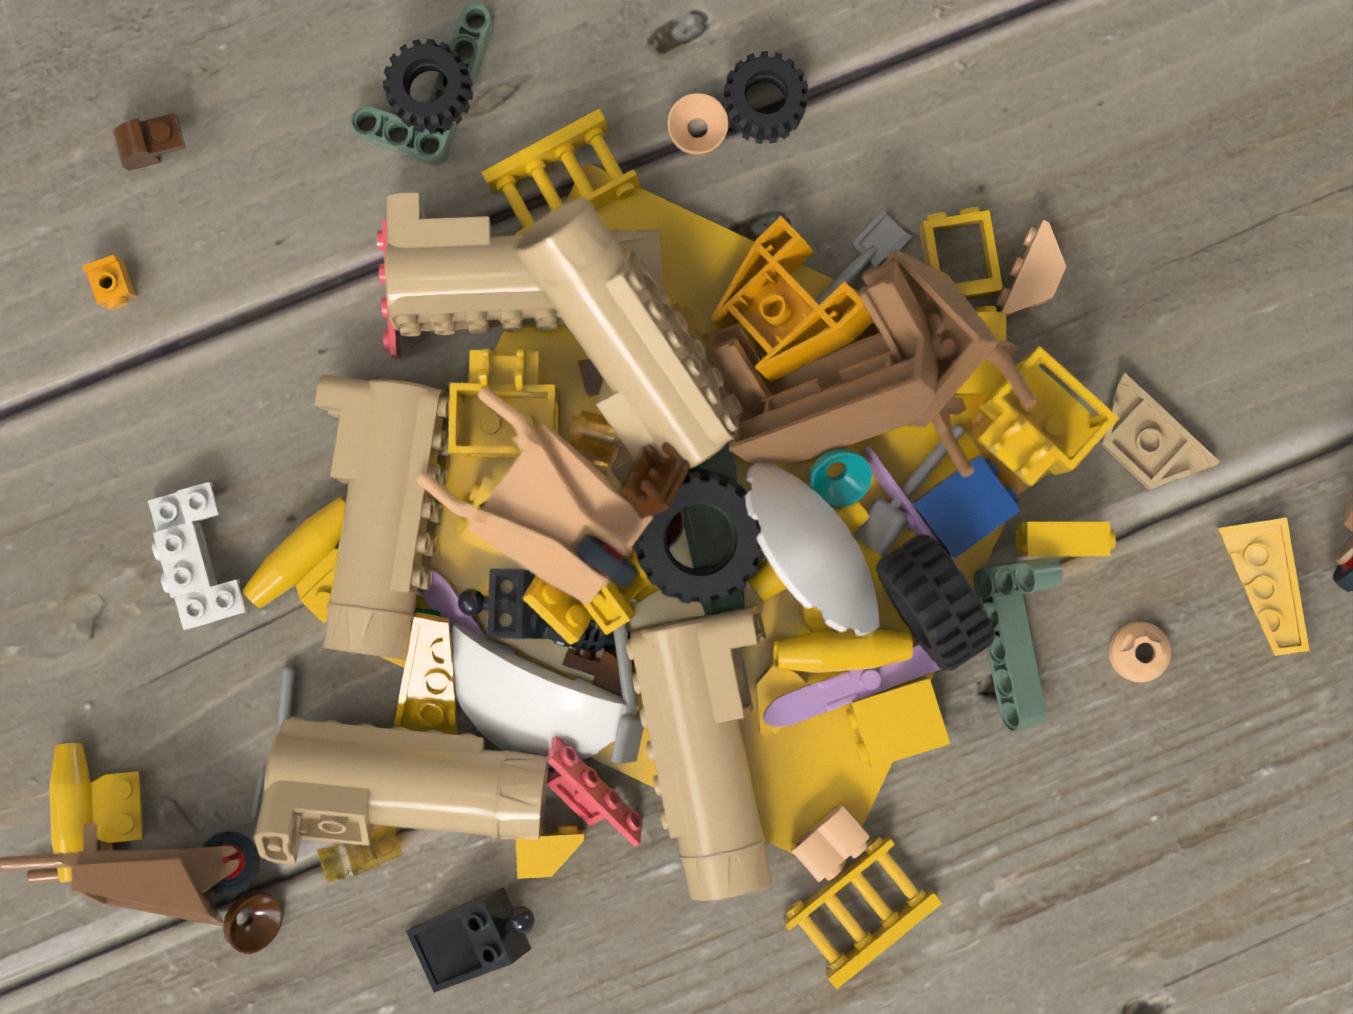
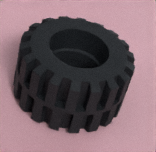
(415, 62)
(772, 71)

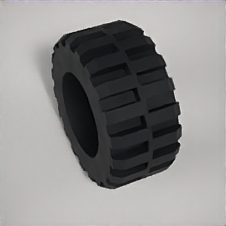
(711, 582)
(935, 602)

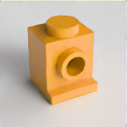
(121, 287)

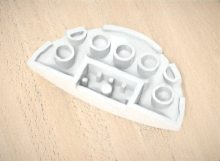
(812, 549)
(527, 705)

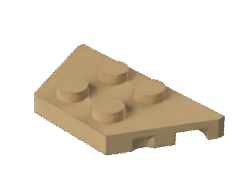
(1150, 439)

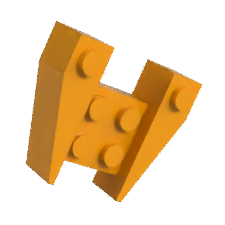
(781, 311)

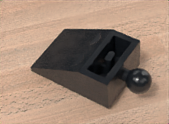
(524, 618)
(472, 939)

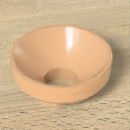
(702, 108)
(1123, 648)

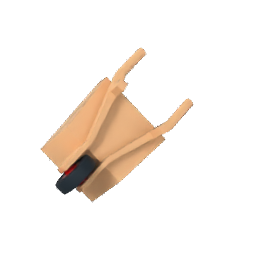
(553, 512)

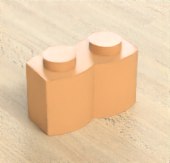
(830, 843)

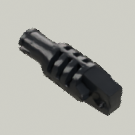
(592, 638)

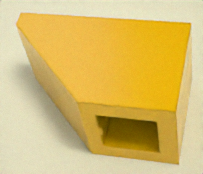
(770, 686)
(546, 856)

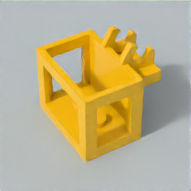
(514, 377)
(1053, 431)

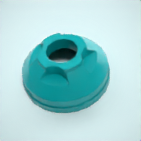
(846, 487)

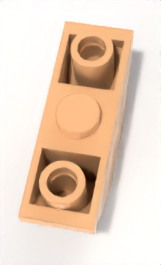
(1035, 274)

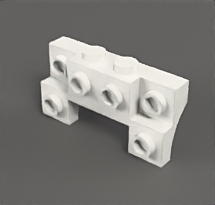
(186, 557)

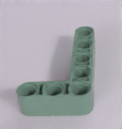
(388, 123)
(1012, 651)

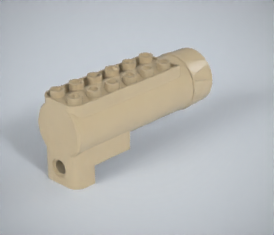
(463, 277)
(651, 367)
(388, 526)
(692, 705)
(344, 779)

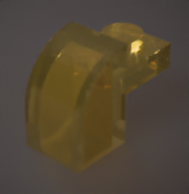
(348, 860)

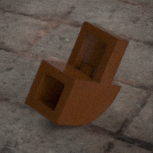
(143, 141)
(604, 669)

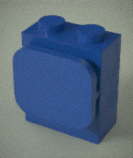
(967, 508)

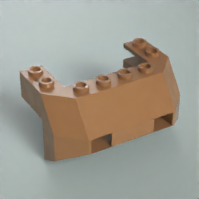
(840, 396)

